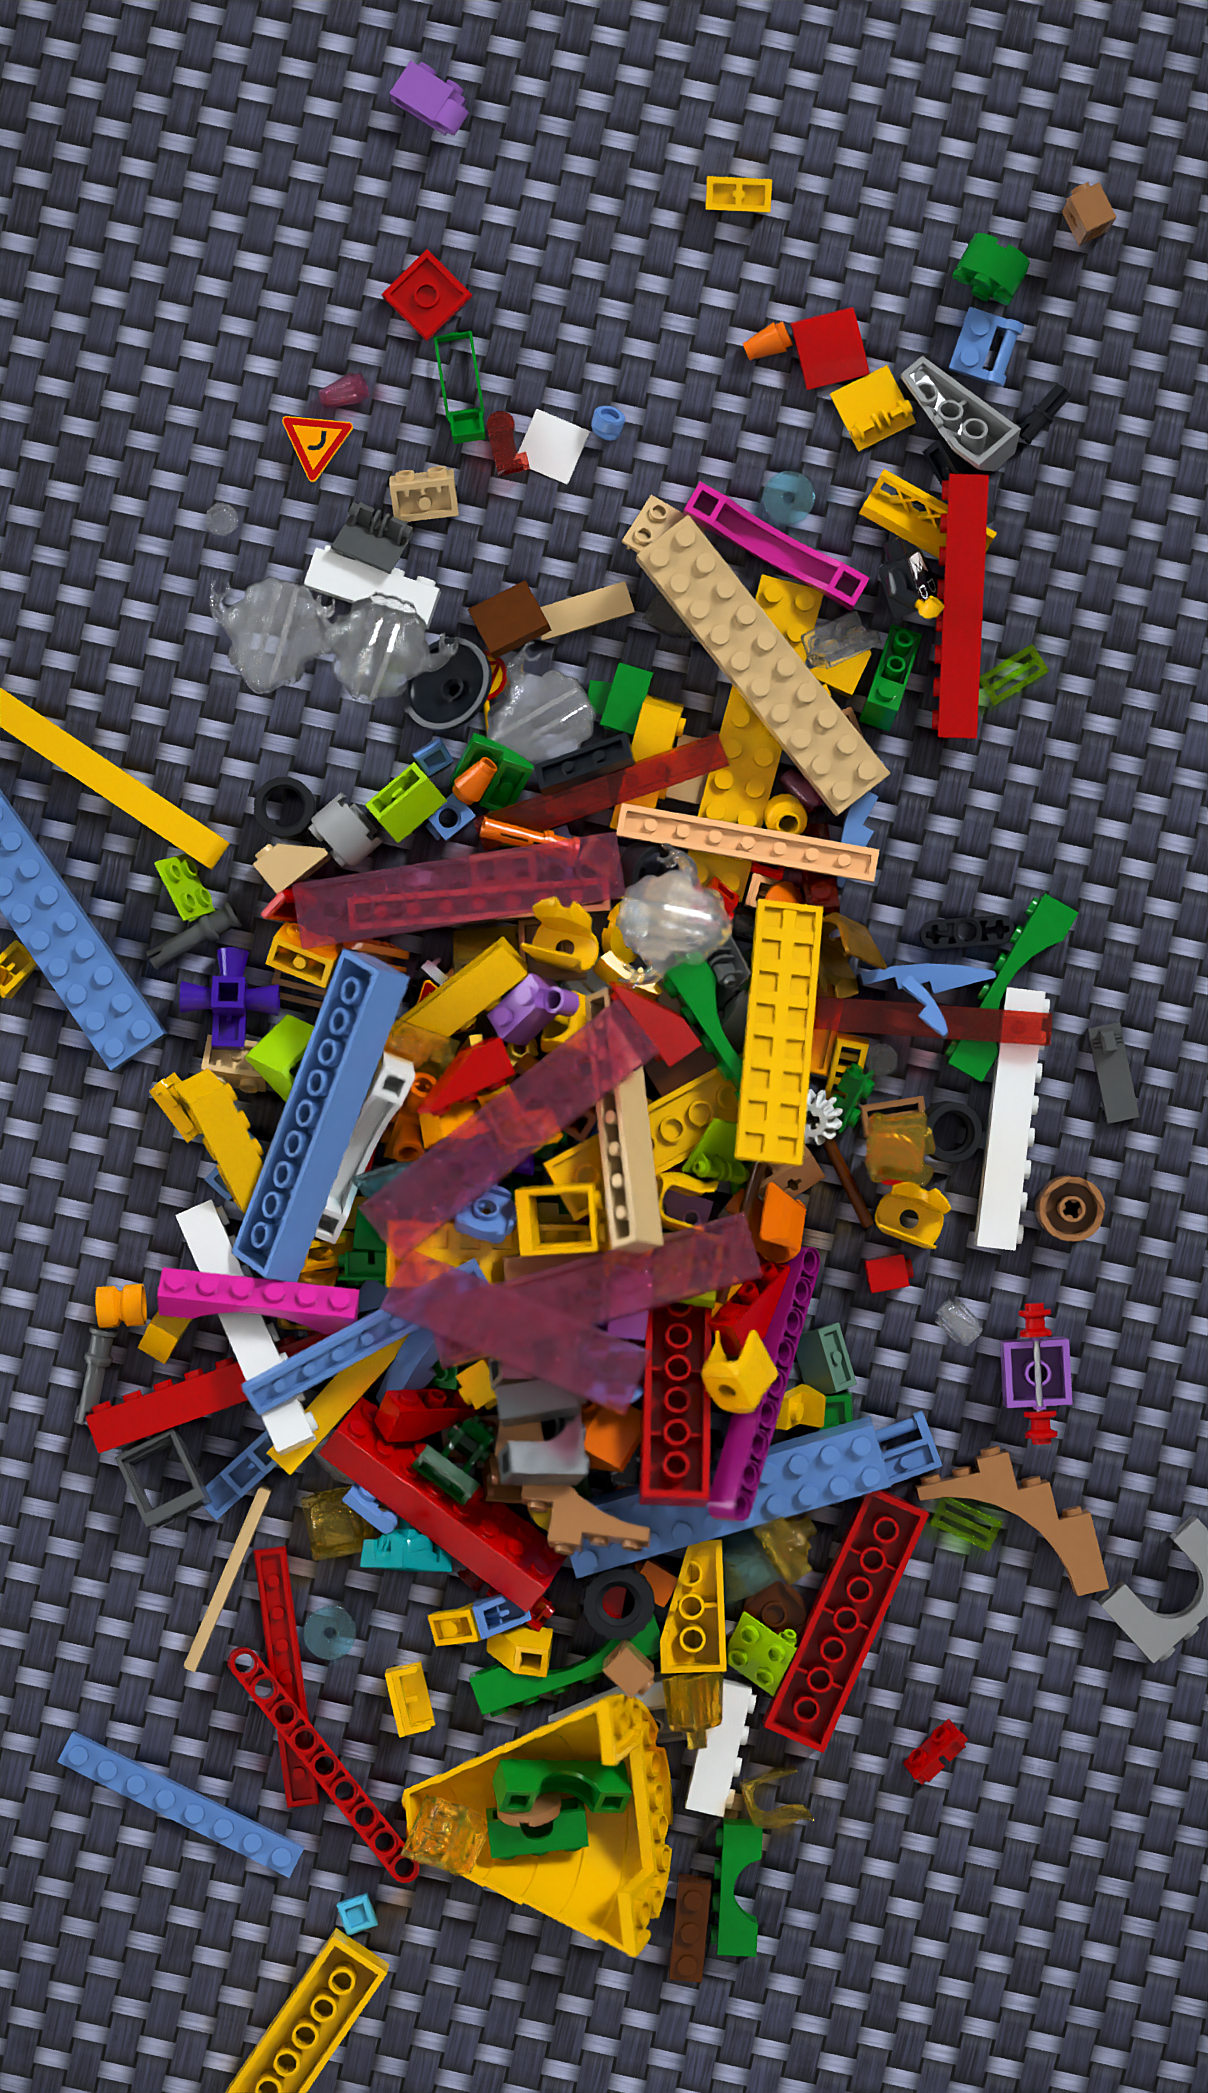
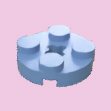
(490, 1226)

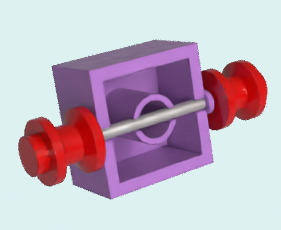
(1036, 1372)

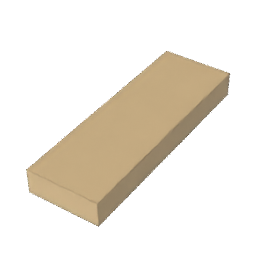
(587, 610)

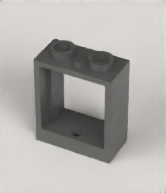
(175, 1508)

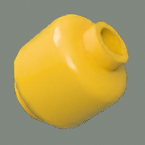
(785, 814)

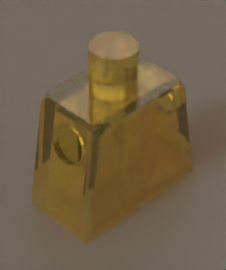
(694, 1704)

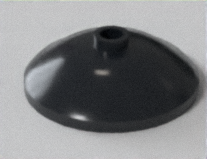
(432, 696)

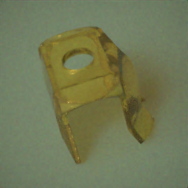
(898, 1148)
(777, 1817)

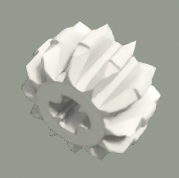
(827, 1114)

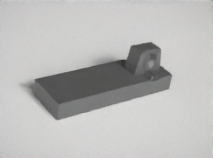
(1113, 1073)

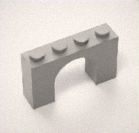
(1160, 1632)

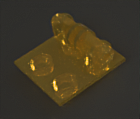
(426, 1049)

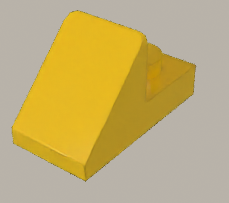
(801, 1406)
(454, 1626)

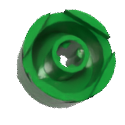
(991, 269)

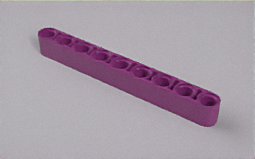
(752, 1432)

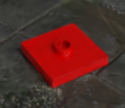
(426, 295)

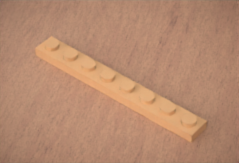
(747, 842)

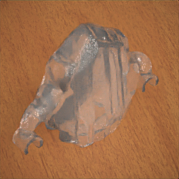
(270, 632)
(379, 646)
(540, 713)
(671, 920)

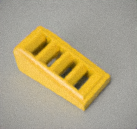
(851, 1042)

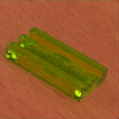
(989, 689)
(991, 1534)

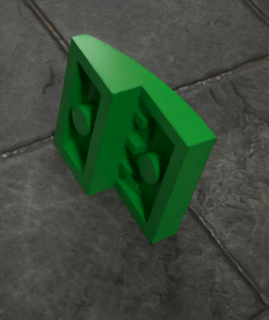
(507, 780)

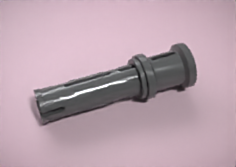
(207, 929)
(98, 1359)

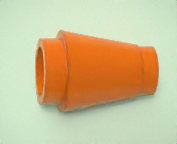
(769, 341)
(474, 781)

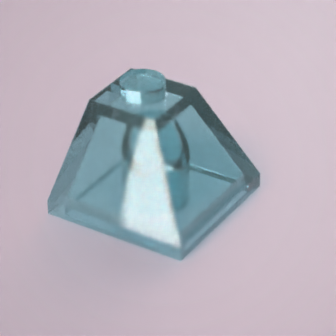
(745, 1565)

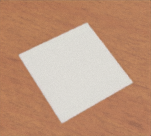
(553, 446)

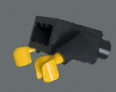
(909, 582)

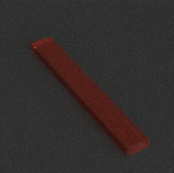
(612, 789)
(904, 1020)

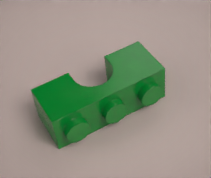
(564, 1833)

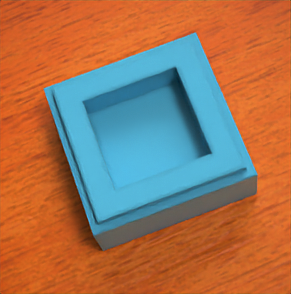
(357, 1914)

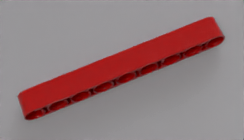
(309, 1755)

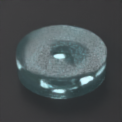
(788, 512)
(327, 1647)

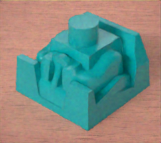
(405, 1551)

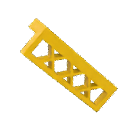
(900, 517)

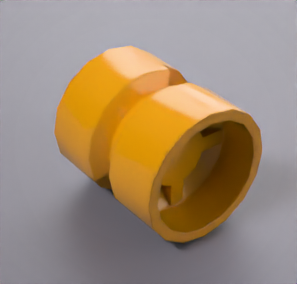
(124, 1305)

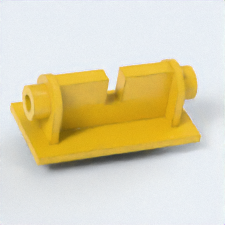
(174, 1106)

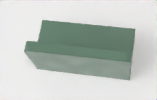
(825, 1360)

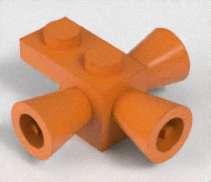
(403, 1133)

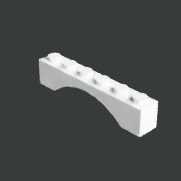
(384, 1098)

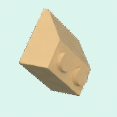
(289, 864)

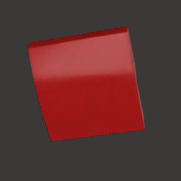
(829, 348)

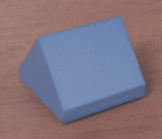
(433, 757)

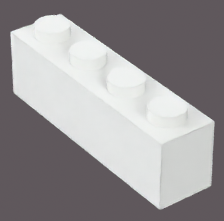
(354, 580)
(718, 1763)

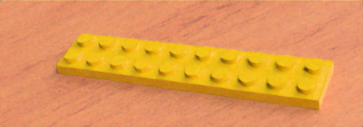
(744, 788)

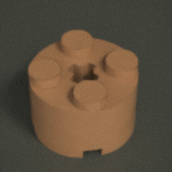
(1088, 1212)

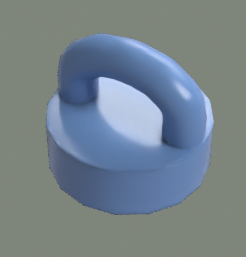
(607, 422)

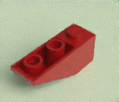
(660, 1023)
(470, 1071)
(750, 1308)
(419, 1413)

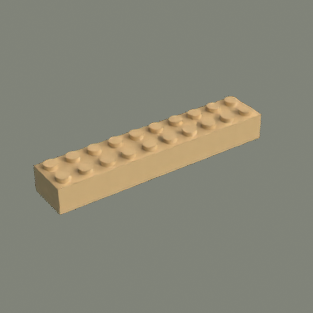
(762, 665)

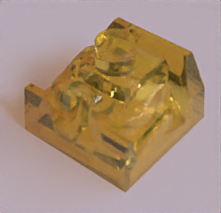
(333, 1525)
(787, 1545)
(446, 1836)

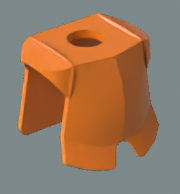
(774, 1224)

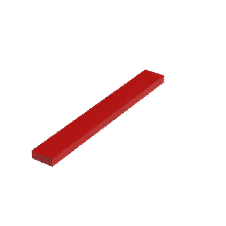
(285, 1666)

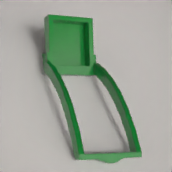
(469, 423)

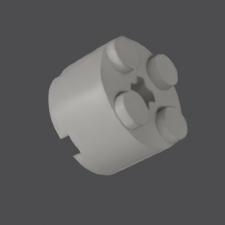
(345, 831)

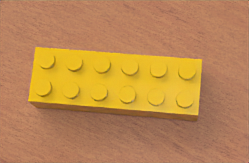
(313, 2019)

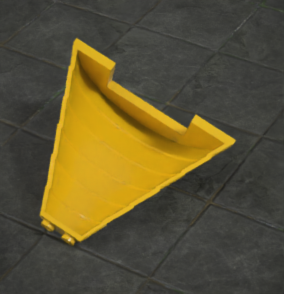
(624, 1872)

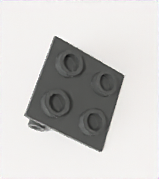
(373, 539)
(729, 970)

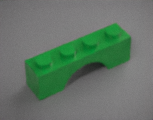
(597, 1785)
(736, 1928)

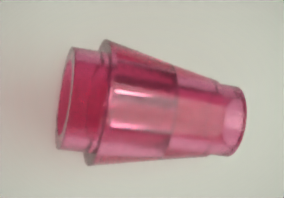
(345, 391)
(799, 787)

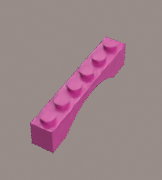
(775, 548)
(204, 1293)

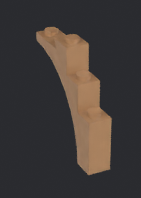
(994, 1483)
(571, 1515)

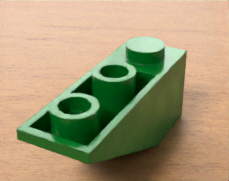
(890, 678)

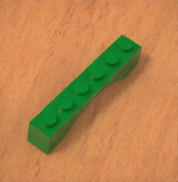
(1045, 926)
(695, 991)
(499, 1687)

